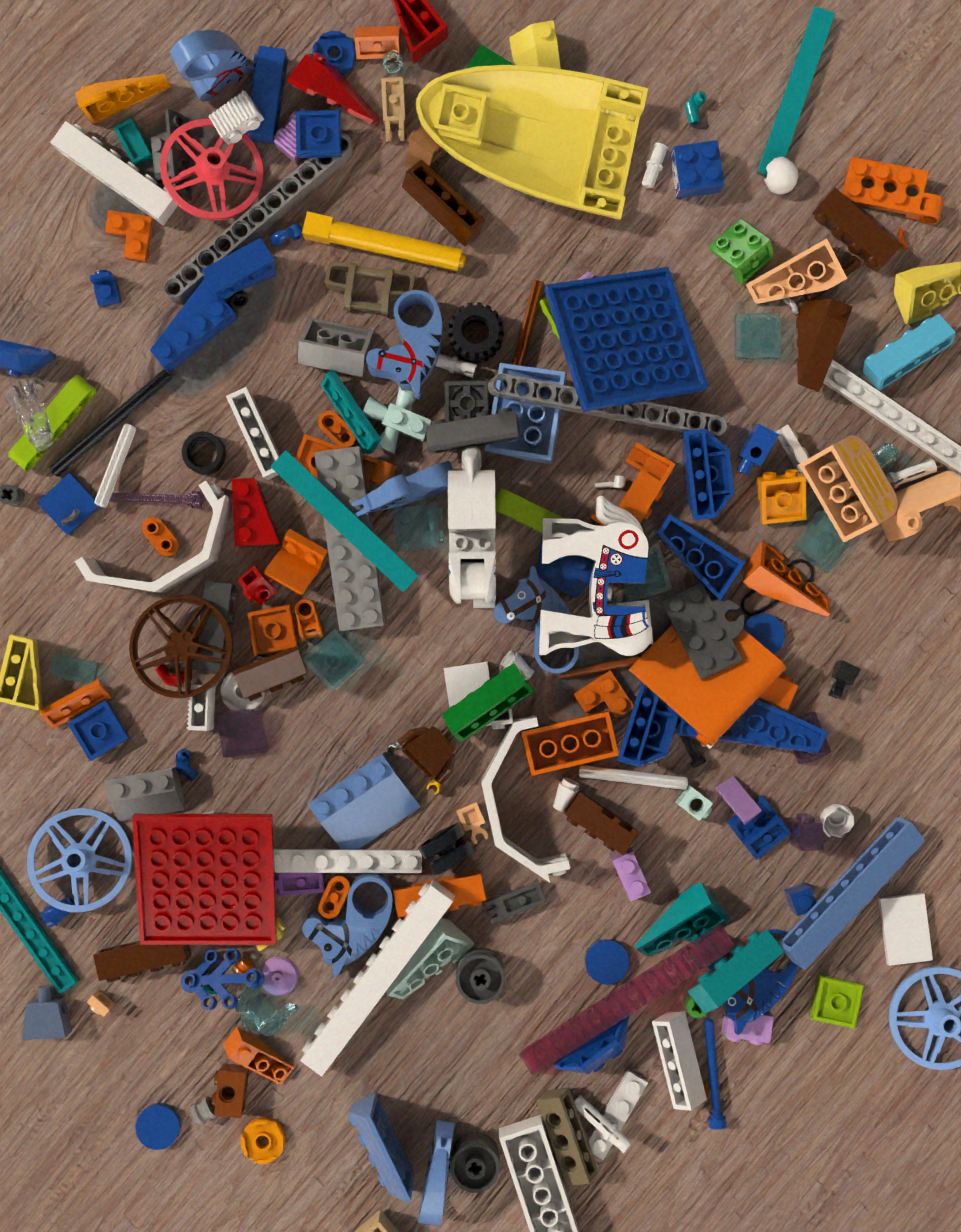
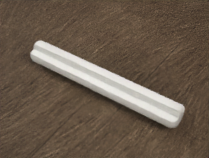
(115, 465)

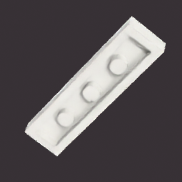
(618, 1111)

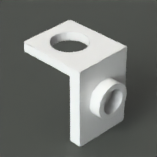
(500, 723)

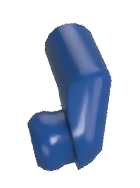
(183, 764)

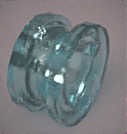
(388, 56)

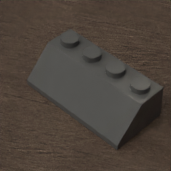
(476, 431)

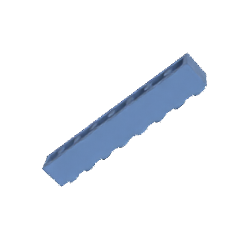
(851, 892)

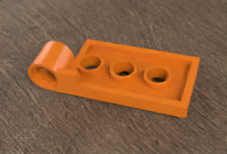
(923, 207)
(375, 470)

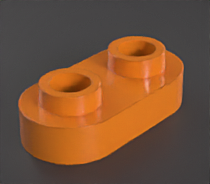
(337, 430)
(160, 536)
(334, 895)

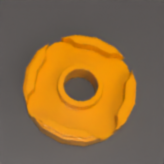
(263, 1127)

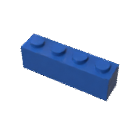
(268, 91)

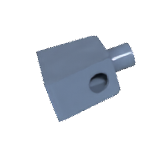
(46, 1016)

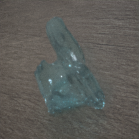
(260, 1014)

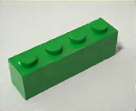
(487, 702)

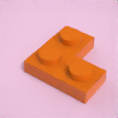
(136, 230)
(605, 689)

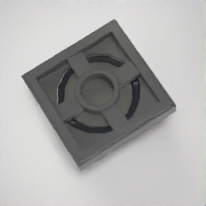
(469, 399)

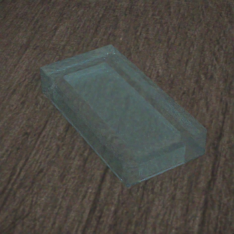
(74, 668)

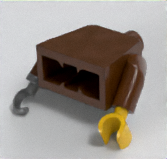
(429, 752)

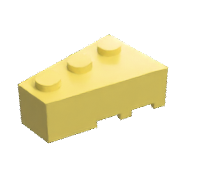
(21, 673)

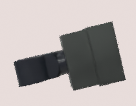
(844, 674)

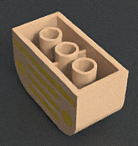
(851, 487)

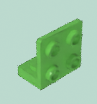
(743, 250)

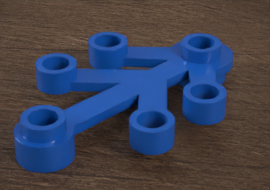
(218, 978)

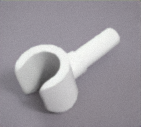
(619, 483)

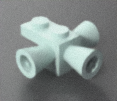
(397, 420)

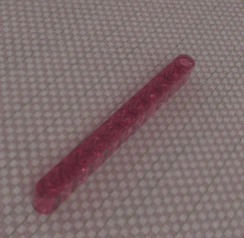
(627, 999)

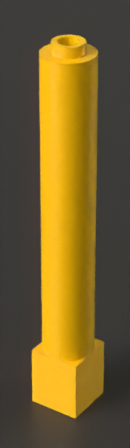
(327, 231)

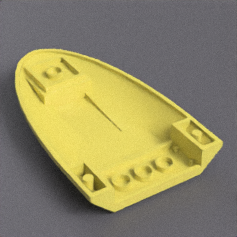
(539, 130)

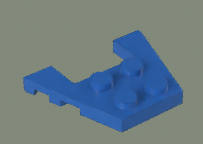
(566, 574)

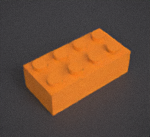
(569, 742)

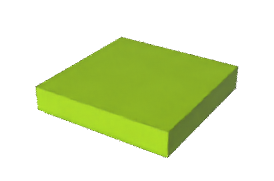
(836, 1001)

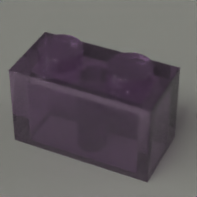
(806, 832)

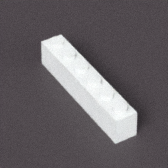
(113, 172)

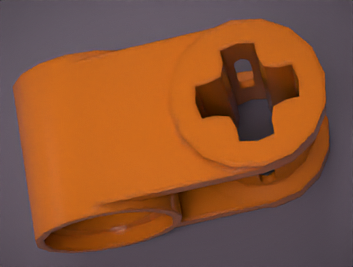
(308, 622)

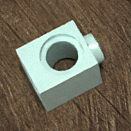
(686, 798)

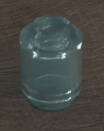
(885, 455)

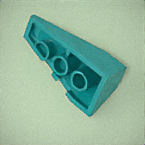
(687, 915)

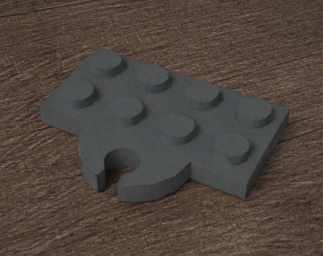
(705, 630)

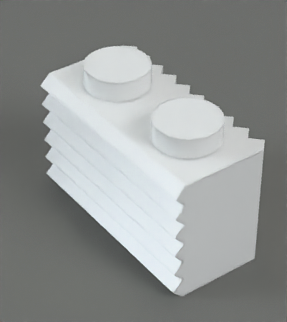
(236, 118)
(201, 710)

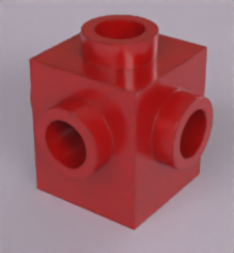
(257, 586)

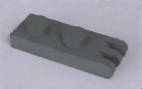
(515, 901)

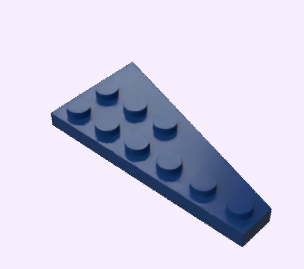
(768, 728)

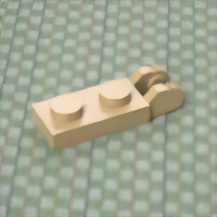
(393, 105)

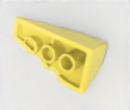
(536, 46)

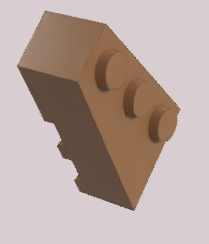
(422, 148)

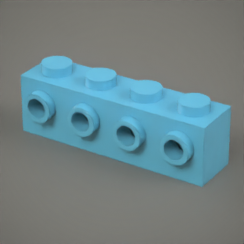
(908, 352)

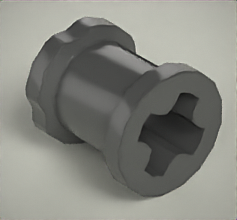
(18, 495)

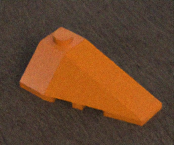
(772, 578)

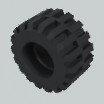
(472, 314)

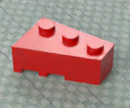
(420, 26)
(251, 516)

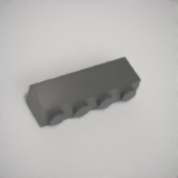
(222, 597)

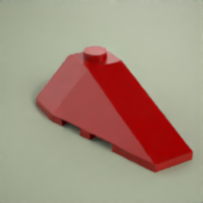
(322, 78)

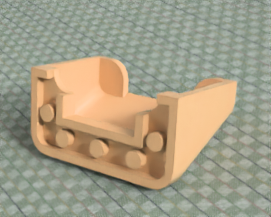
(918, 497)

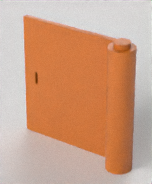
(717, 701)

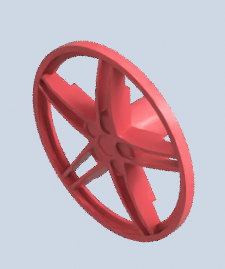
(213, 169)

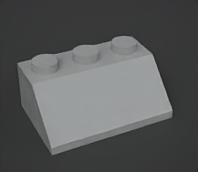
(334, 347)
(145, 793)

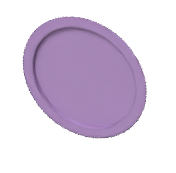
(280, 976)

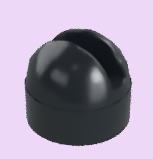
(238, 303)

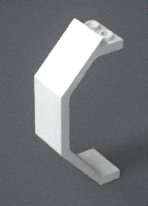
(209, 555)
(542, 866)

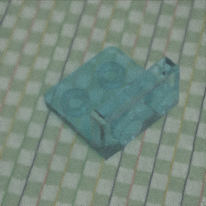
(418, 528)

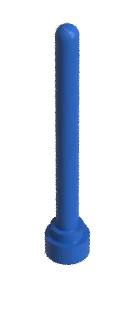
(716, 1119)

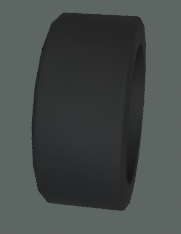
(191, 441)

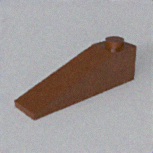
(819, 333)

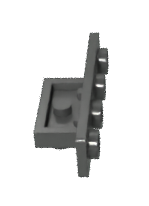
(177, 157)

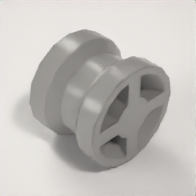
(203, 1111)

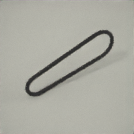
(775, 601)

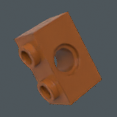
(230, 1104)

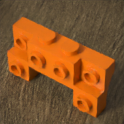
(647, 485)

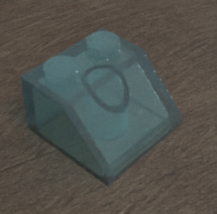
(820, 543)

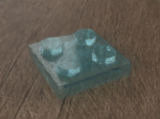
(757, 336)

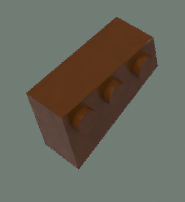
(600, 823)

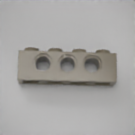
(567, 1136)

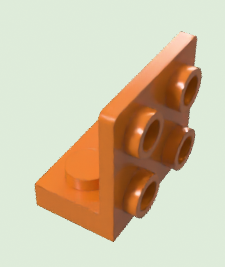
(296, 562)

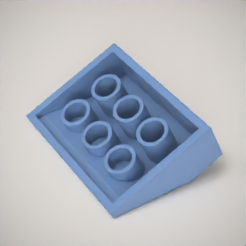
(364, 804)
(383, 1146)

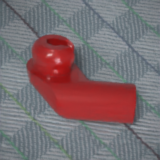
(168, 677)

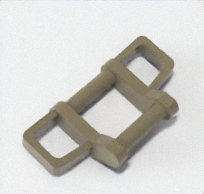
(348, 288)

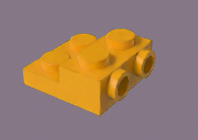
(782, 497)

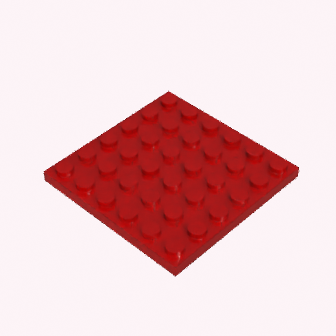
(205, 879)

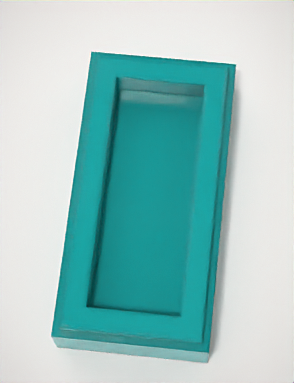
(133, 142)

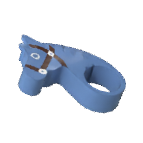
(526, 604)

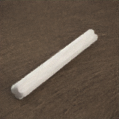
(633, 777)

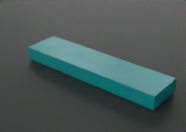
(350, 412)

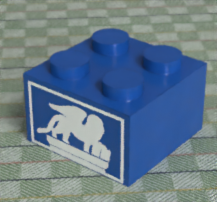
(697, 169)

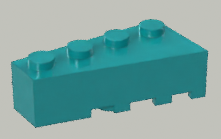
(736, 971)

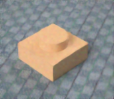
(100, 1003)

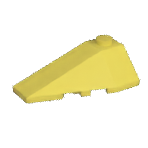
(926, 288)

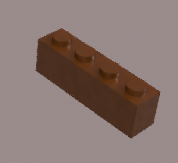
(443, 203)
(855, 230)
(134, 958)

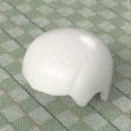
(781, 175)
(837, 820)

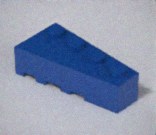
(192, 327)
(701, 556)

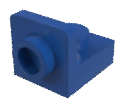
(105, 288)

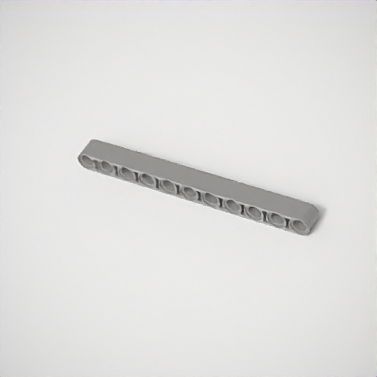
(255, 229)
(618, 413)

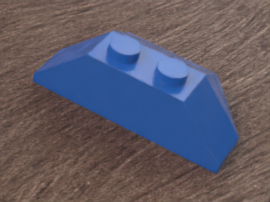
(23, 359)
(706, 473)
(648, 730)
(596, 1051)

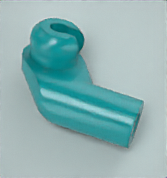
(693, 105)

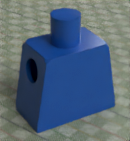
(762, 440)

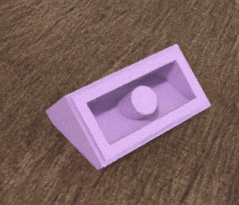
(738, 800)

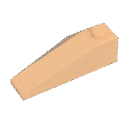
(806, 273)

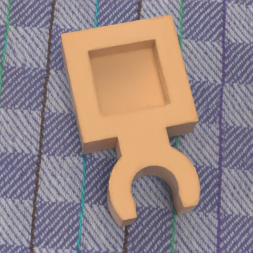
(471, 819)

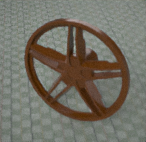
(180, 646)

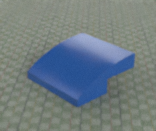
(762, 831)

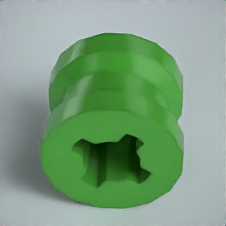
(694, 1012)

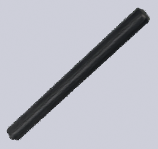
(110, 423)

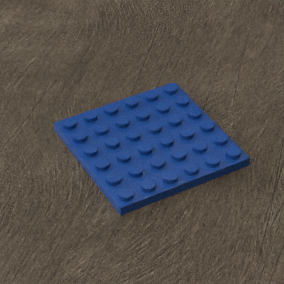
(625, 338)

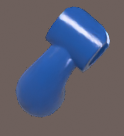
(293, 231)

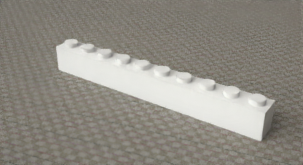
(378, 976)

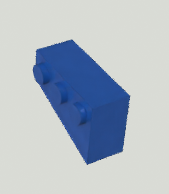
(240, 270)

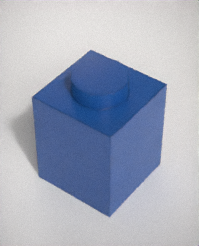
(800, 898)

